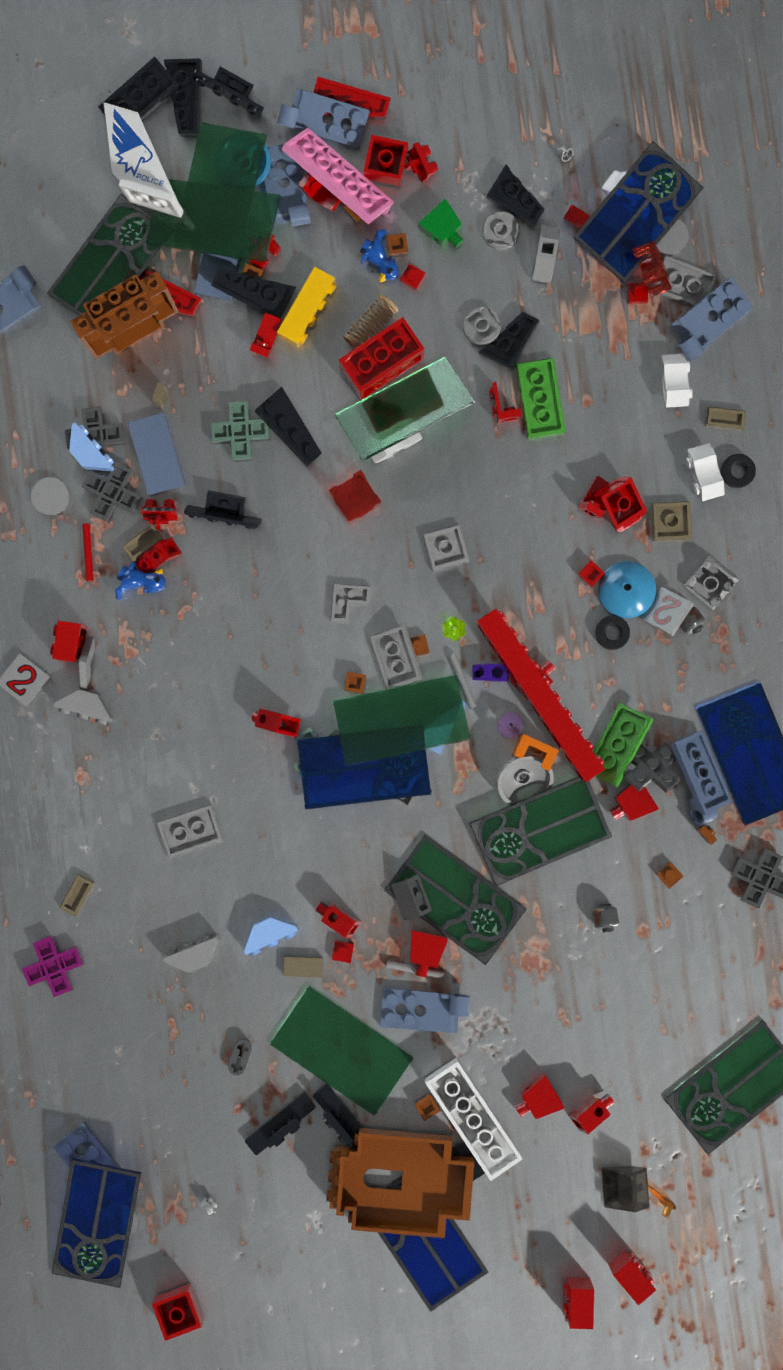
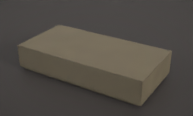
(160, 395)
(725, 418)
(142, 542)
(77, 894)
(303, 966)

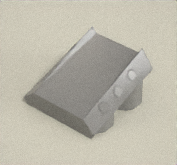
(711, 582)

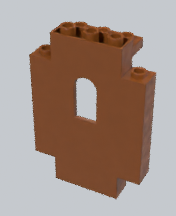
(124, 315)
(432, 1190)

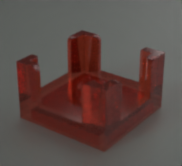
(658, 268)
(355, 497)

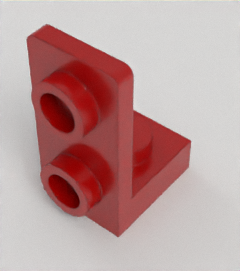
(318, 193)
(266, 335)
(508, 414)
(589, 504)
(157, 555)

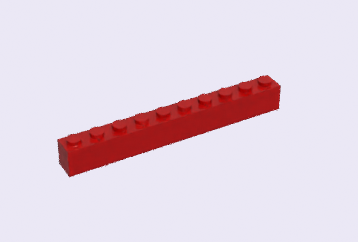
(540, 696)

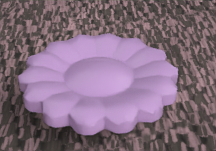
(510, 725)

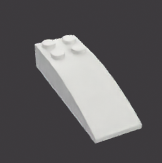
(473, 1118)

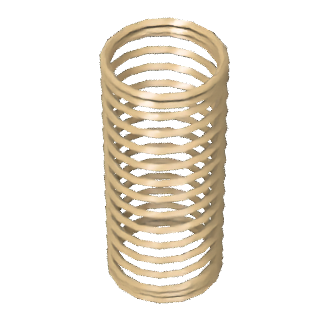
(374, 323)

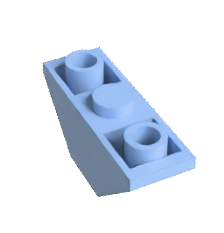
(87, 451)
(268, 933)

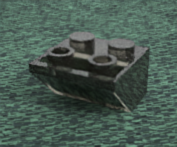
(625, 1188)

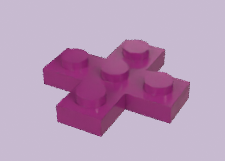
(52, 966)

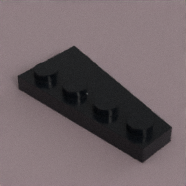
(187, 96)
(254, 291)
(288, 426)

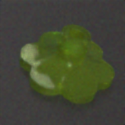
(454, 634)

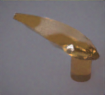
(669, 1205)

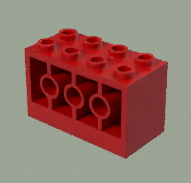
(381, 358)

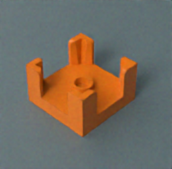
(537, 747)

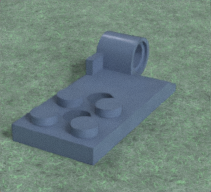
(309, 112)
(293, 200)
(17, 297)
(695, 327)
(707, 791)
(440, 1007)
(94, 1148)

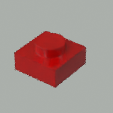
(412, 276)
(637, 293)
(591, 573)
(342, 951)

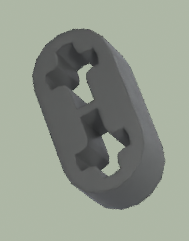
(244, 1058)

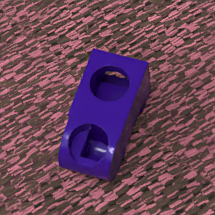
(489, 672)

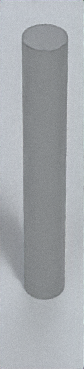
(462, 681)
(412, 969)

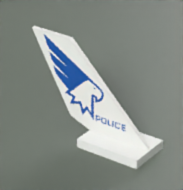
(137, 163)

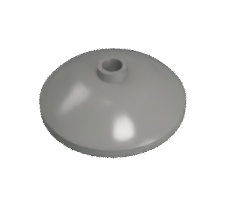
(515, 787)

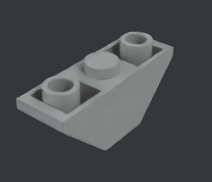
(546, 253)
(85, 705)
(194, 955)

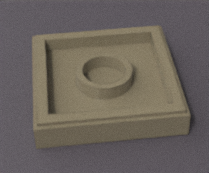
(671, 521)

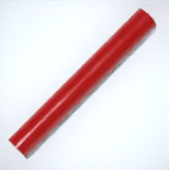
(87, 552)

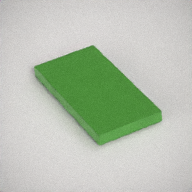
(540, 398)
(621, 742)

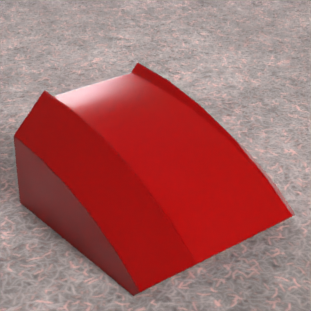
(621, 503)

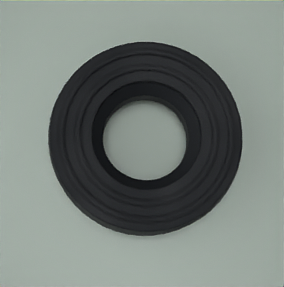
(750, 470)
(612, 644)

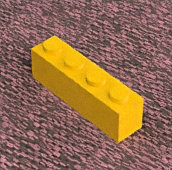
(306, 307)

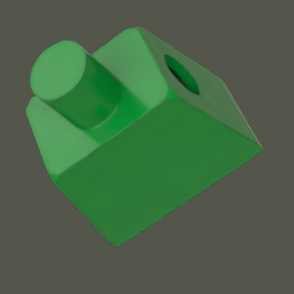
(442, 225)

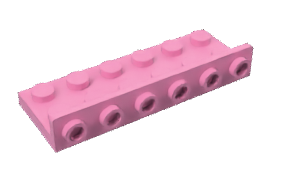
(338, 175)

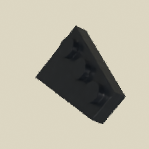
(515, 198)
(511, 342)

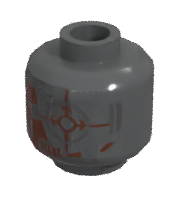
(693, 622)
(605, 917)

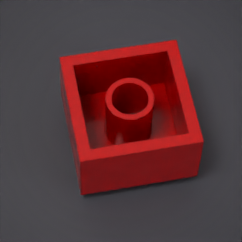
(386, 160)
(68, 641)
(631, 1276)
(579, 1303)
(177, 1312)

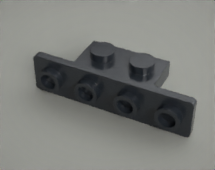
(231, 87)
(224, 508)
(337, 1115)
(280, 1125)

